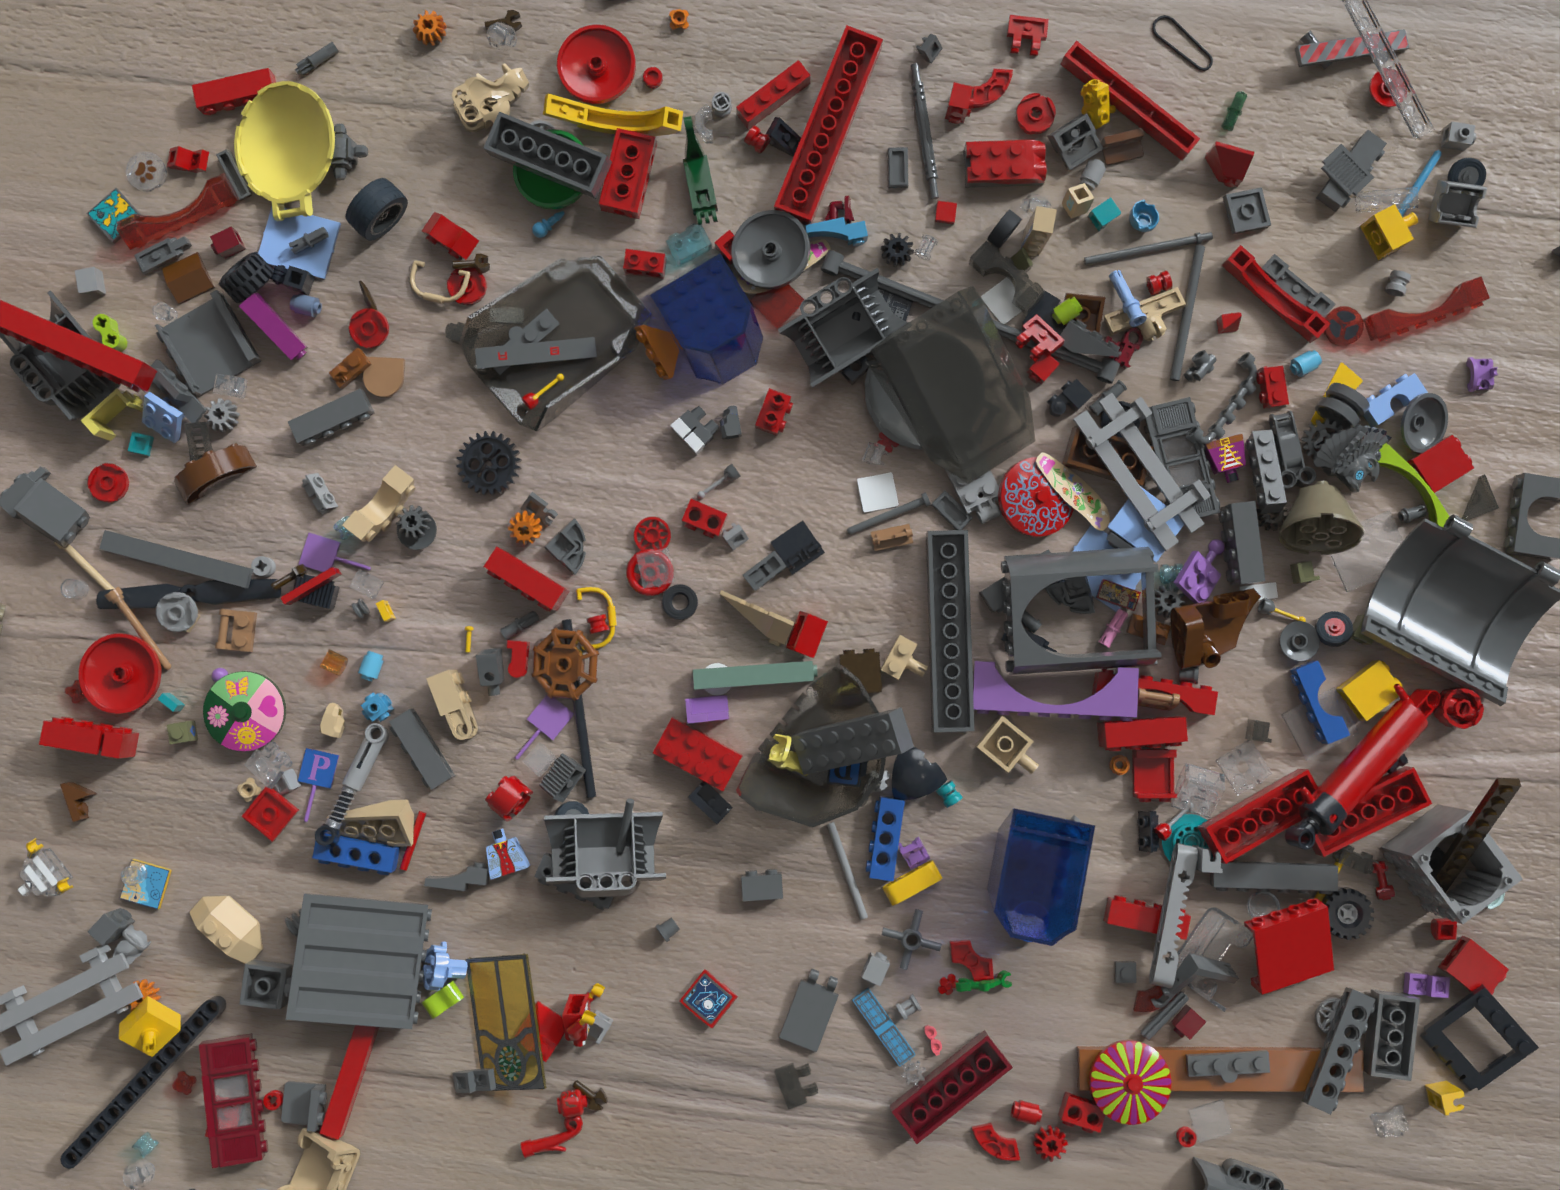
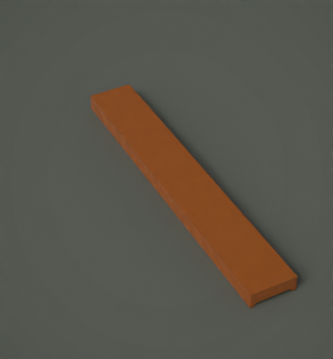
(1289, 1069)

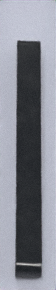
(137, 1088)

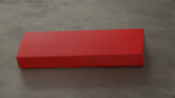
(310, 586)

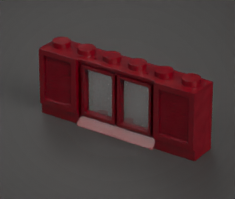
(233, 1100)

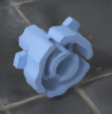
(441, 967)

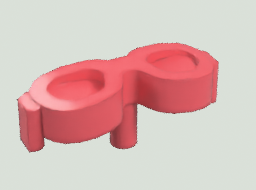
(936, 1044)

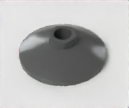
(422, 541)
(1308, 638)

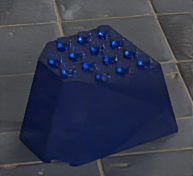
(710, 320)
(1039, 875)

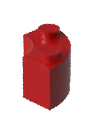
(450, 236)

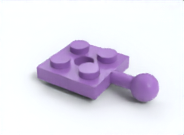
(1201, 566)

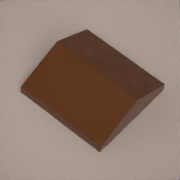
(187, 278)
(1092, 310)

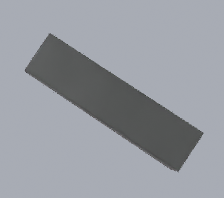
(236, 179)

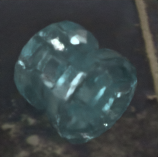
(344, 533)
(145, 1144)

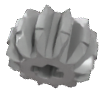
(214, 415)

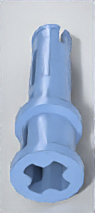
(1130, 305)

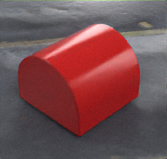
(1443, 929)

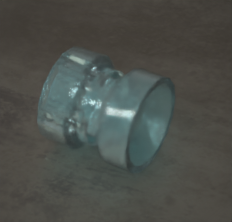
(1169, 573)

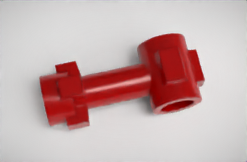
(1384, 890)

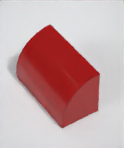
(806, 634)

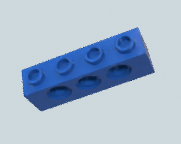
(387, 854)
(885, 870)

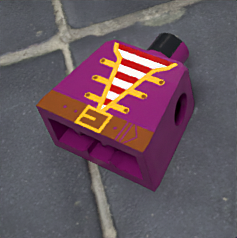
(1226, 456)

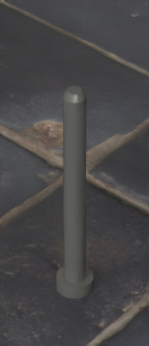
(890, 514)

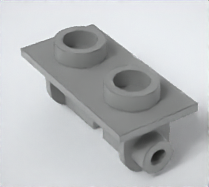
(316, 486)

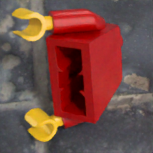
(578, 1017)

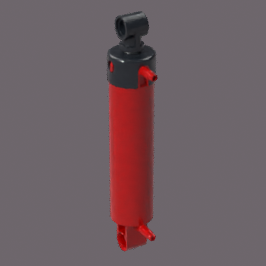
(1363, 767)

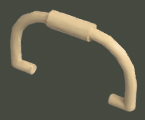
(433, 297)

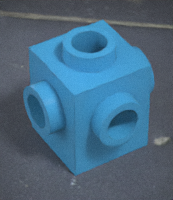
(384, 707)

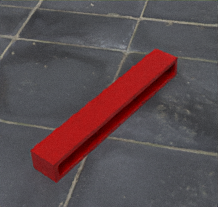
(1131, 101)

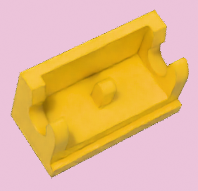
(1442, 1095)

